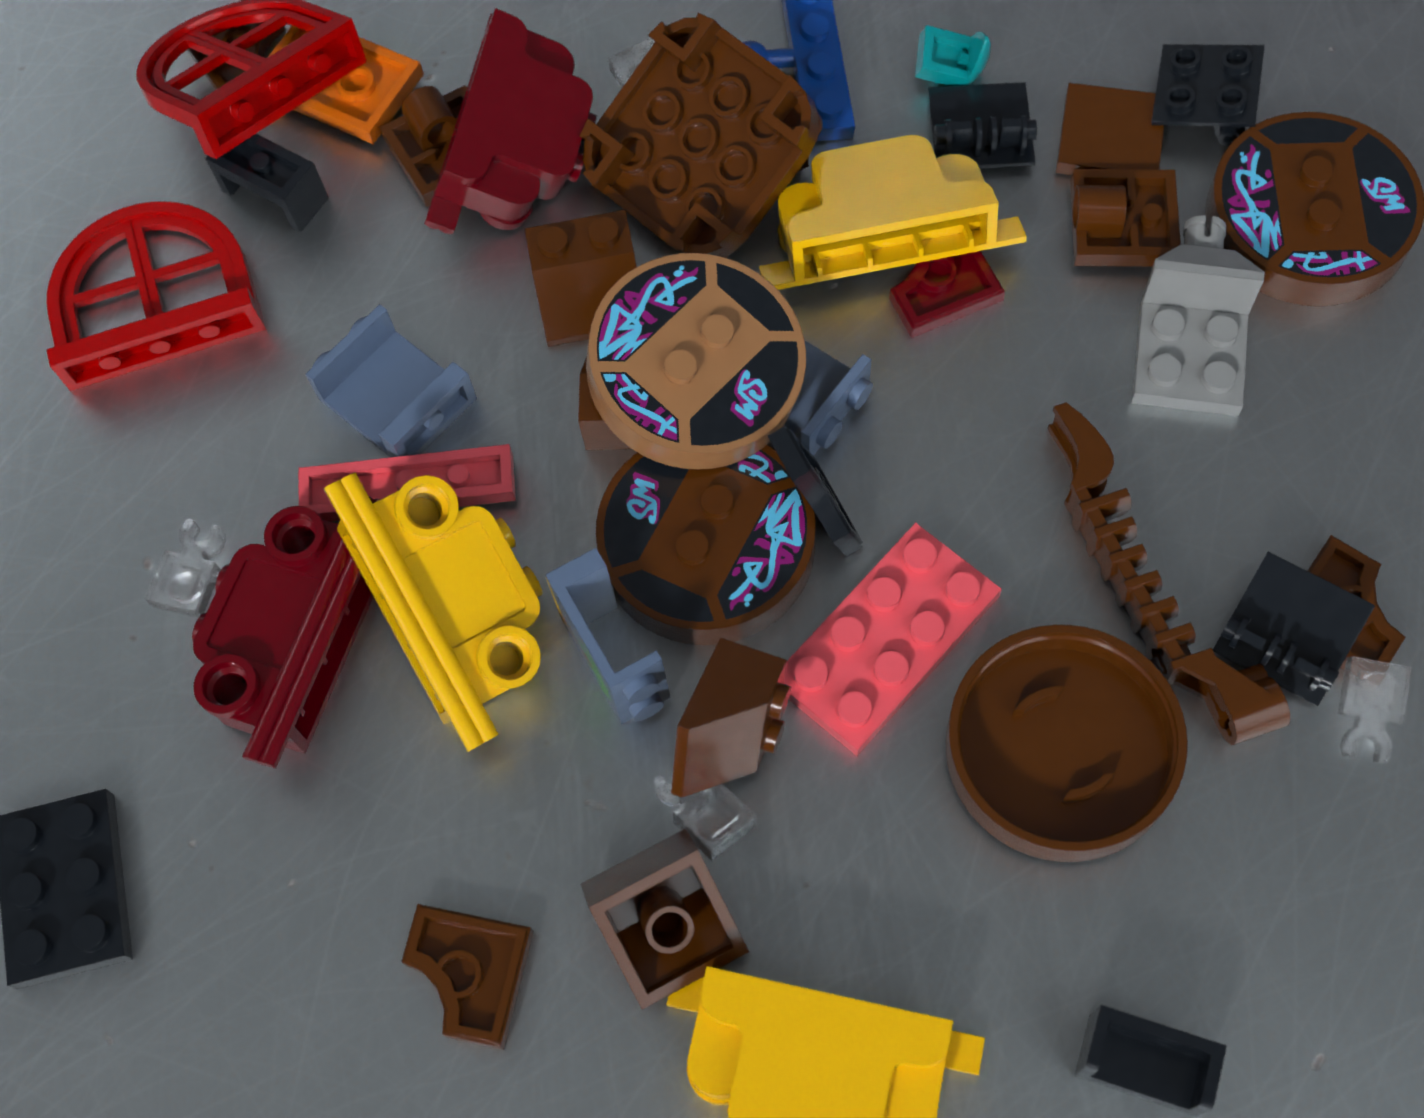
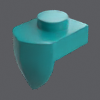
(951, 56)

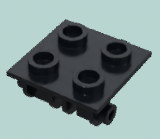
(1209, 87)
(983, 123)
(1294, 628)

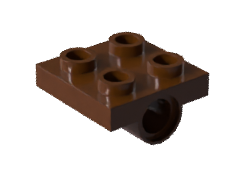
(423, 135)
(1123, 216)

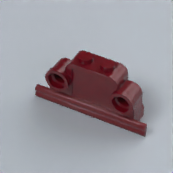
(513, 130)
(280, 633)

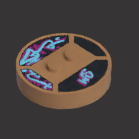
(695, 360)

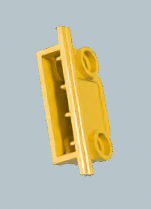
(885, 210)
(446, 593)
(814, 1052)

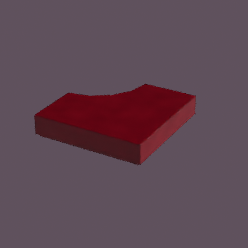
(945, 292)

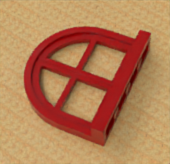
(267, 86)
(162, 333)

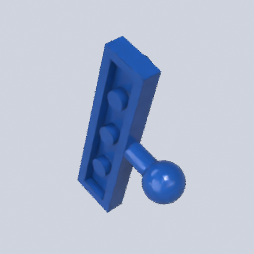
(816, 63)

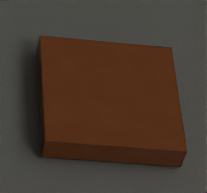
(1108, 130)

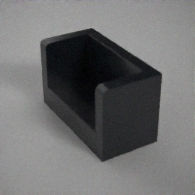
(274, 175)
(1151, 1061)

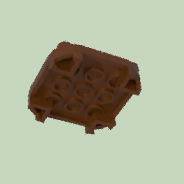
(701, 138)

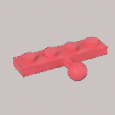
(474, 474)

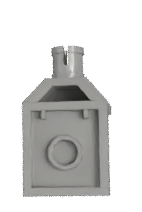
(1196, 324)

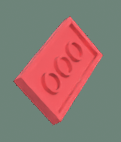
(887, 638)

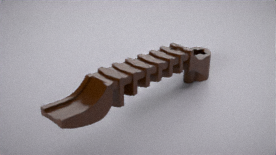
(1240, 701)

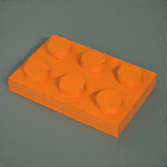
(366, 95)

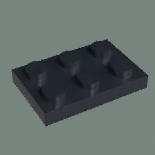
(62, 890)

